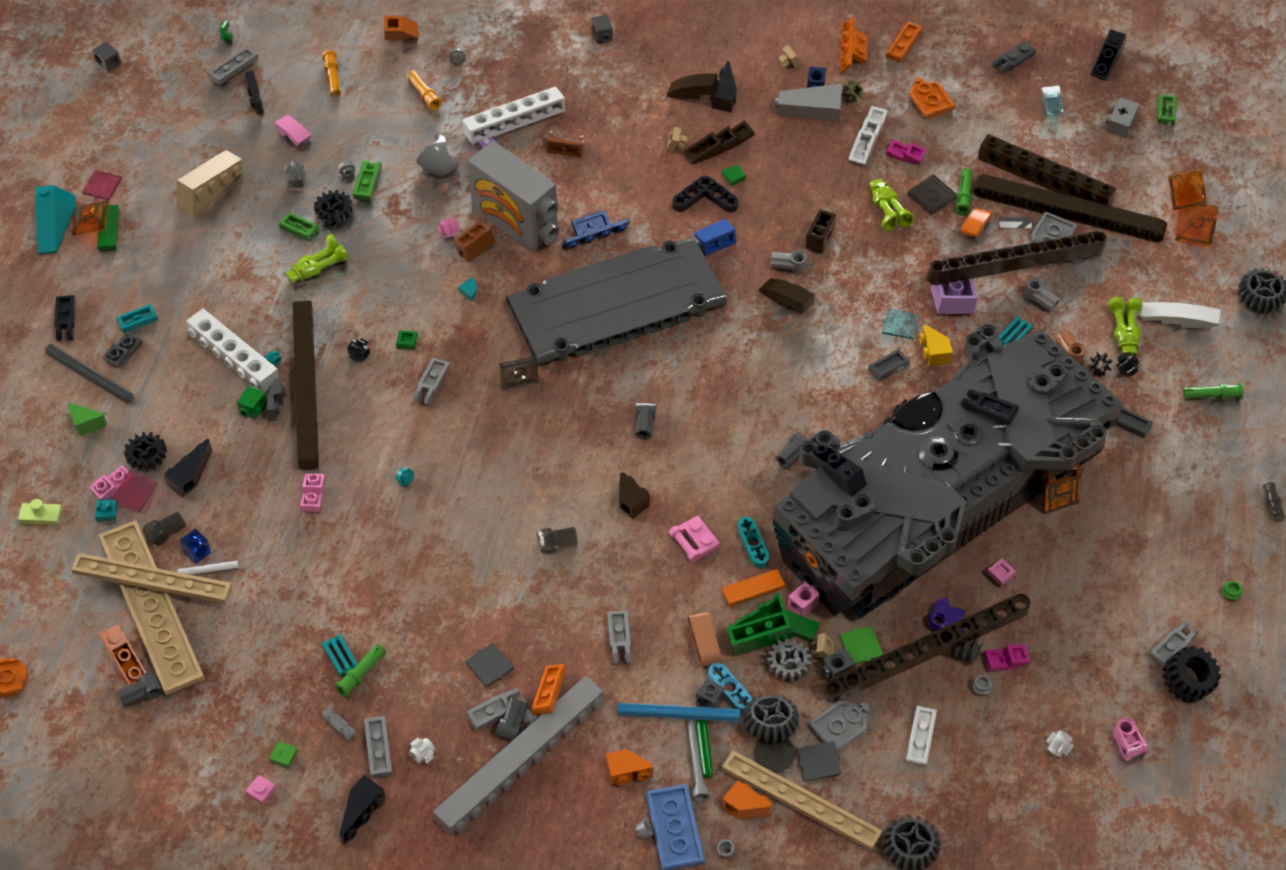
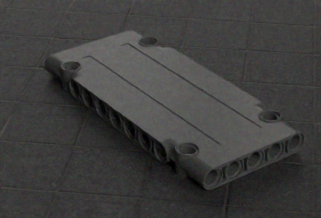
(615, 300)

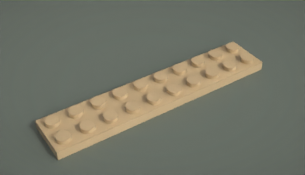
(154, 613)

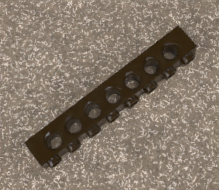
(1044, 171)

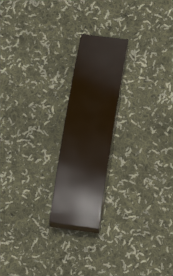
(719, 143)

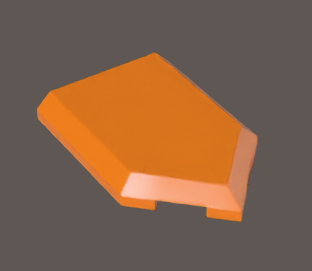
(930, 98)

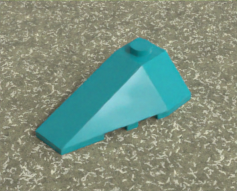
(53, 214)

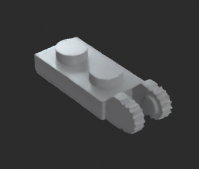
(431, 380)
(619, 634)
(1172, 643)
(492, 709)

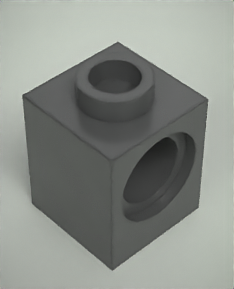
(602, 28)
(106, 56)
(840, 658)
(710, 694)

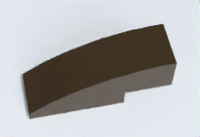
(694, 86)
(788, 294)

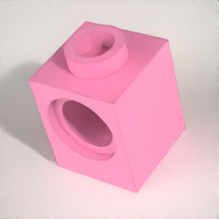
(801, 606)

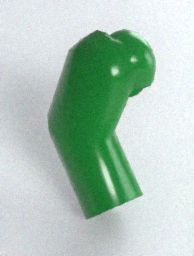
(226, 36)

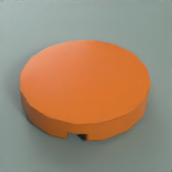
(12, 677)

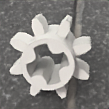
(1059, 743)
(422, 750)

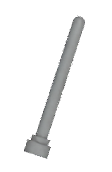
(700, 790)

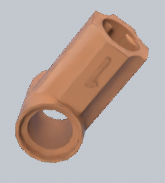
(1071, 346)

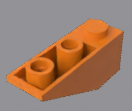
(122, 654)

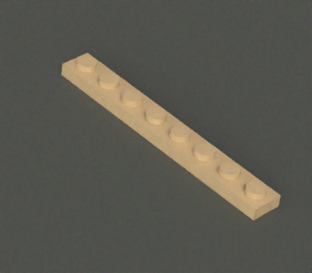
(151, 578)
(802, 800)

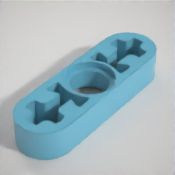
(728, 678)

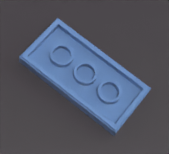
(675, 827)

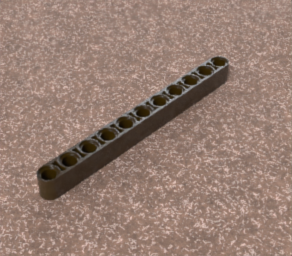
(1070, 208)
(1016, 258)
(305, 385)
(932, 639)

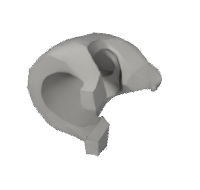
(437, 159)

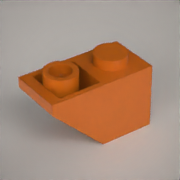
(400, 28)
(627, 767)
(745, 803)

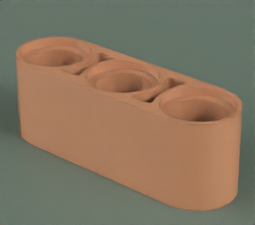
(704, 639)

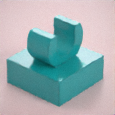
(106, 510)

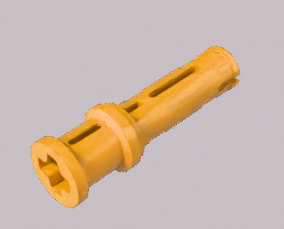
(331, 68)
(427, 94)

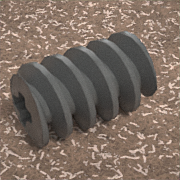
(968, 649)

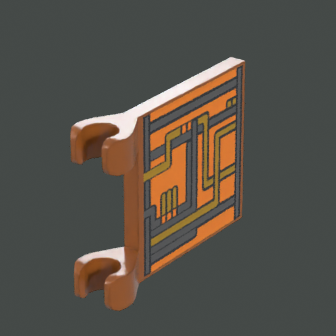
(1063, 491)

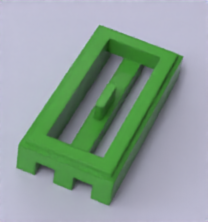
(1166, 119)
(297, 228)

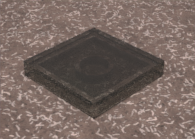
(932, 194)
(519, 373)

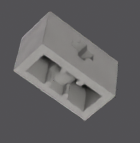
(1122, 117)

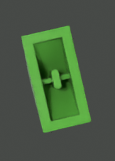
(86, 419)

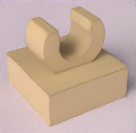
(789, 58)
(676, 140)
(824, 646)

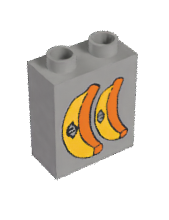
(513, 196)

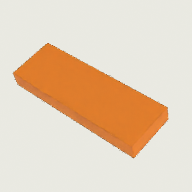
(904, 42)
(753, 587)
(549, 689)

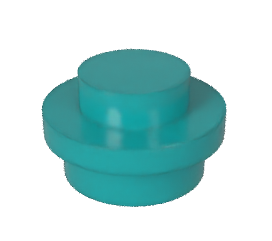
(273, 357)
(404, 476)

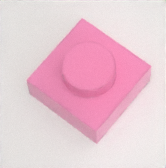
(1001, 572)
(261, 789)

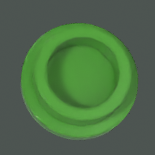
(1232, 590)

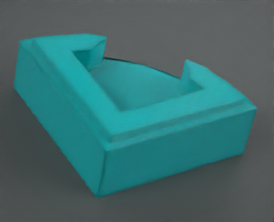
(469, 288)

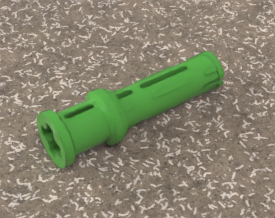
(964, 197)
(1223, 392)
(354, 676)

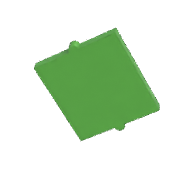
(861, 644)

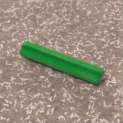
(704, 748)

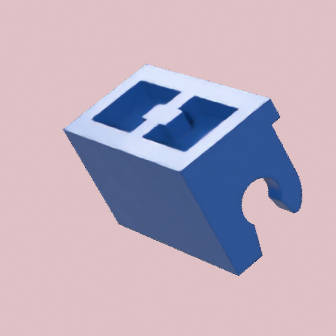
(716, 237)

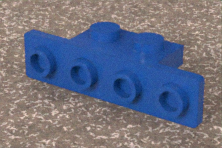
(592, 226)

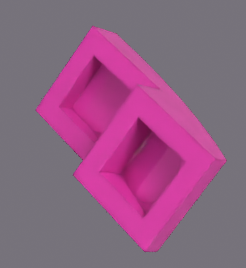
(902, 152)
(1007, 658)

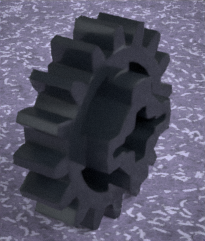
(333, 206)
(145, 451)

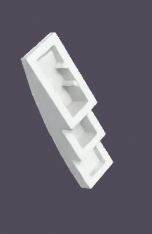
(868, 135)
(1179, 313)

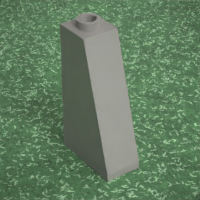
(811, 102)

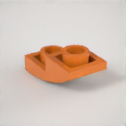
(975, 222)

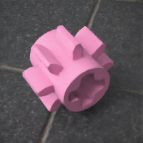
(448, 227)

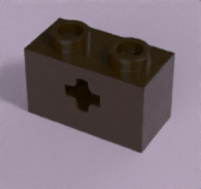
(820, 231)

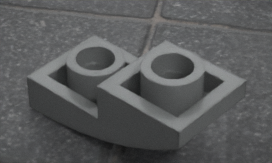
(123, 350)
(275, 399)

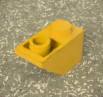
(936, 346)

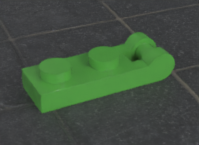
(366, 180)

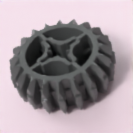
(1264, 287)
(771, 718)
(915, 826)

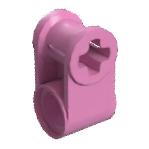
(1130, 743)

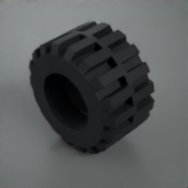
(1181, 683)

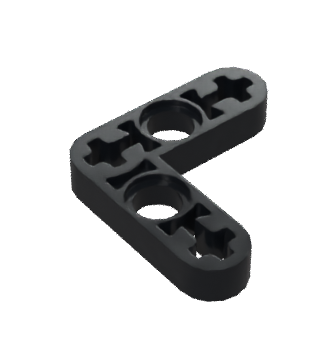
(702, 191)

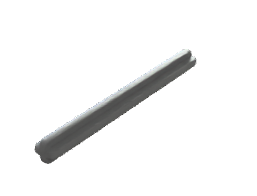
(89, 373)

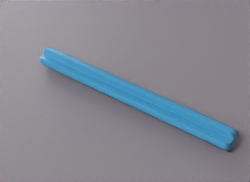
(683, 712)

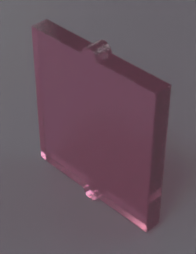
(102, 185)
(134, 490)

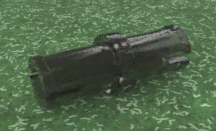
(1274, 502)

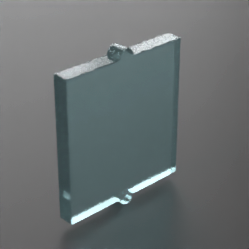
(900, 324)

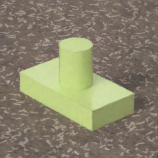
(40, 513)

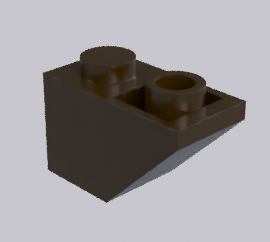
(632, 497)

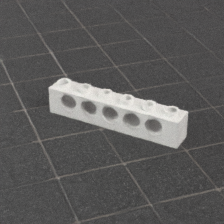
(514, 115)
(232, 350)

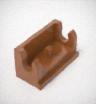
(565, 146)
(474, 241)

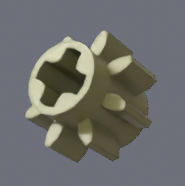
(852, 91)

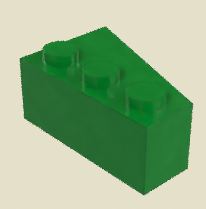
(760, 627)

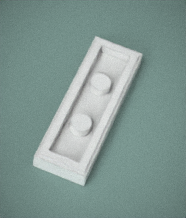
(921, 736)

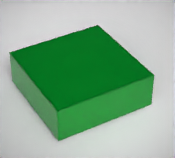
(733, 175)
(407, 340)

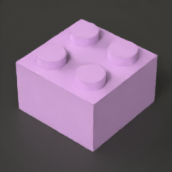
(955, 297)

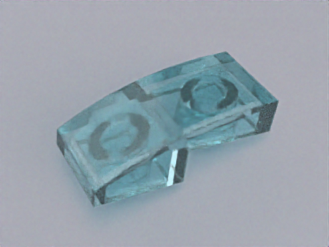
(1052, 100)

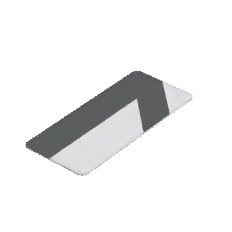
(1015, 222)

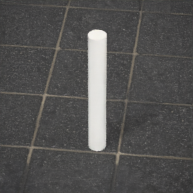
(209, 568)

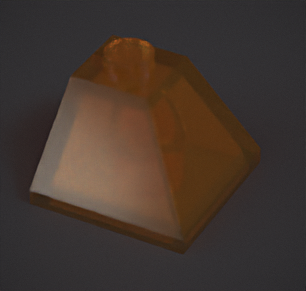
(1187, 188)
(90, 217)
(1197, 225)

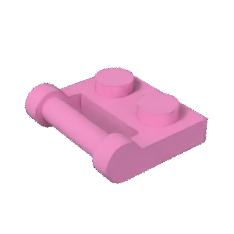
(698, 534)

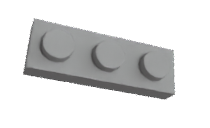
(233, 65)
(378, 747)

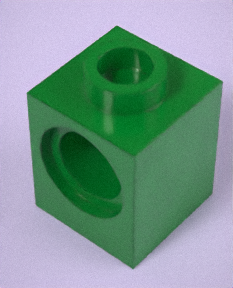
(251, 402)

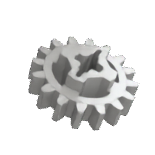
(789, 659)

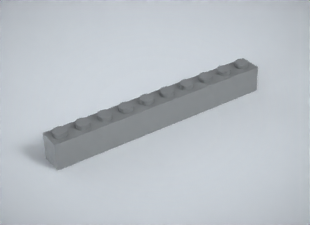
(518, 757)

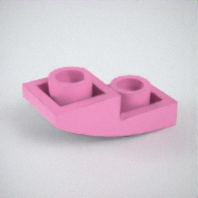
(293, 129)
(107, 486)
(312, 492)

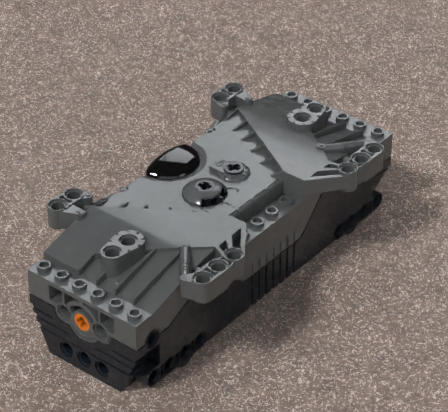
(941, 471)

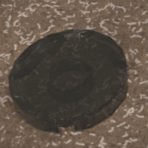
(775, 757)

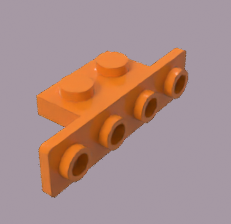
(853, 45)

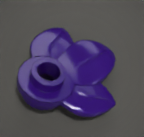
(945, 613)

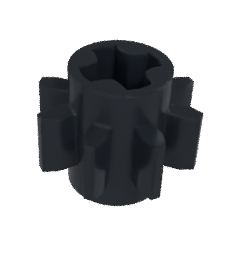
(358, 349)
(1106, 362)
(1128, 364)

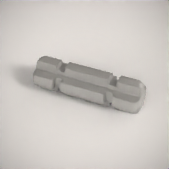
(339, 723)

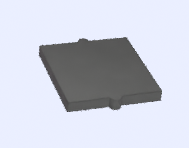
(489, 664)
(819, 761)

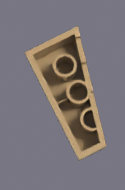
(206, 182)

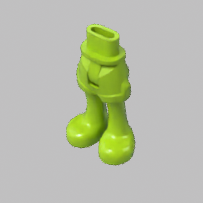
(884, 197)
(309, 264)
(1126, 336)

